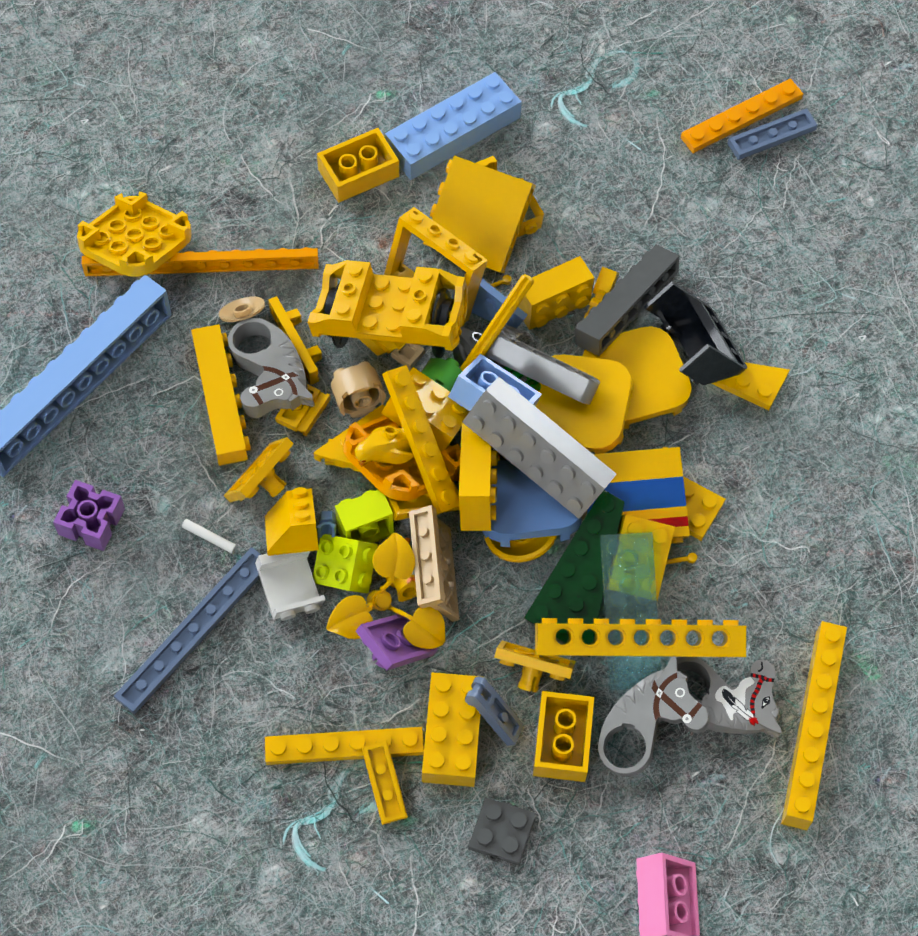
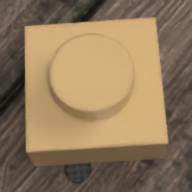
(408, 354)

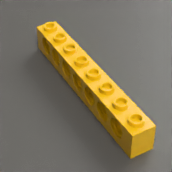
(732, 646)

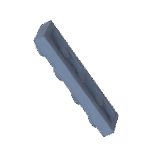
(772, 134)

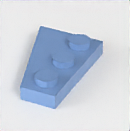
(489, 302)

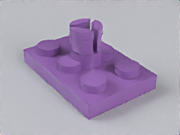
(389, 644)

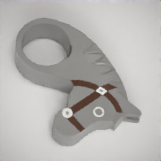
(279, 369)
(652, 700)

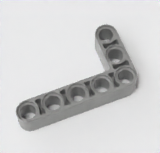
(542, 367)

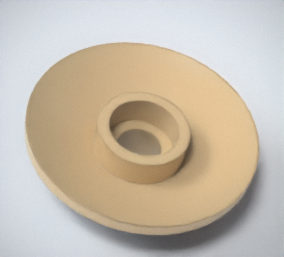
(242, 309)

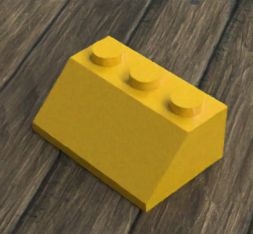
(292, 524)

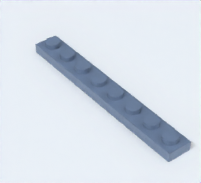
(189, 633)

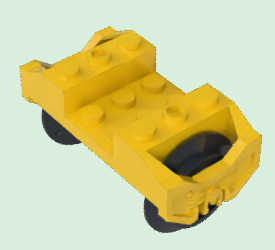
(390, 306)

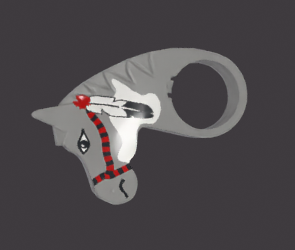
(738, 709)

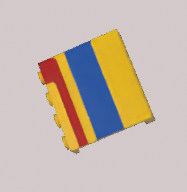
(650, 486)

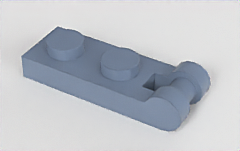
(494, 710)

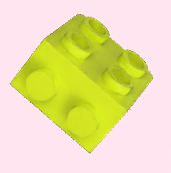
(344, 563)

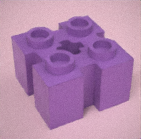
(89, 515)

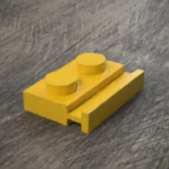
(304, 416)

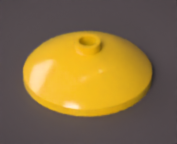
(521, 550)

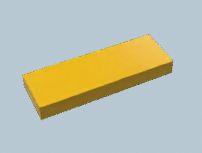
(384, 782)

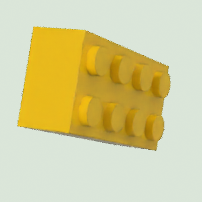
(476, 482)
(450, 732)

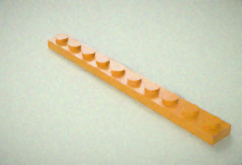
(223, 262)

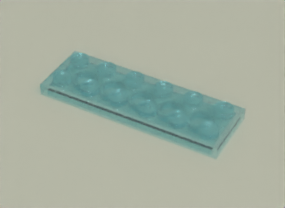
(629, 594)

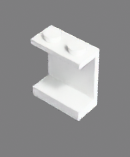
(288, 584)

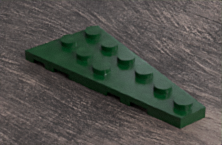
(577, 579)

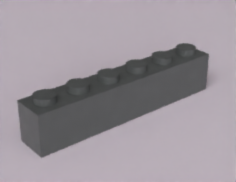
(626, 300)

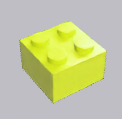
(365, 517)

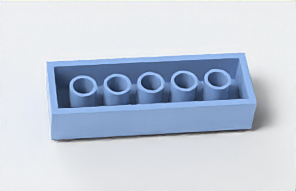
(453, 125)

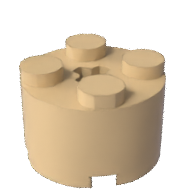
(357, 389)

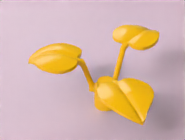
(392, 560)

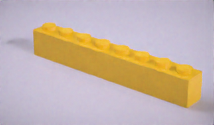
(814, 726)

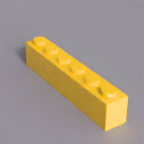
(219, 394)

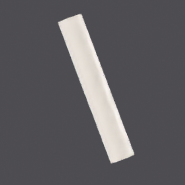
(209, 536)

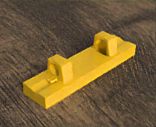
(286, 322)

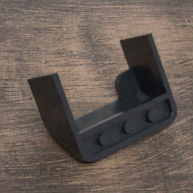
(700, 333)

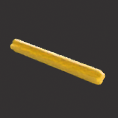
(500, 319)

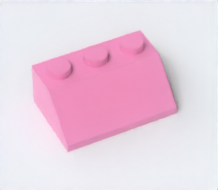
(667, 896)

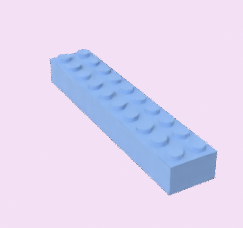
(80, 369)

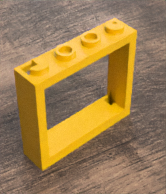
(441, 241)

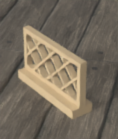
(433, 562)

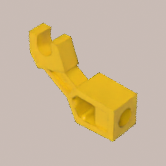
(604, 284)

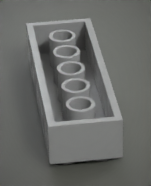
(539, 447)

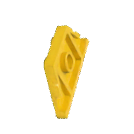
(334, 448)

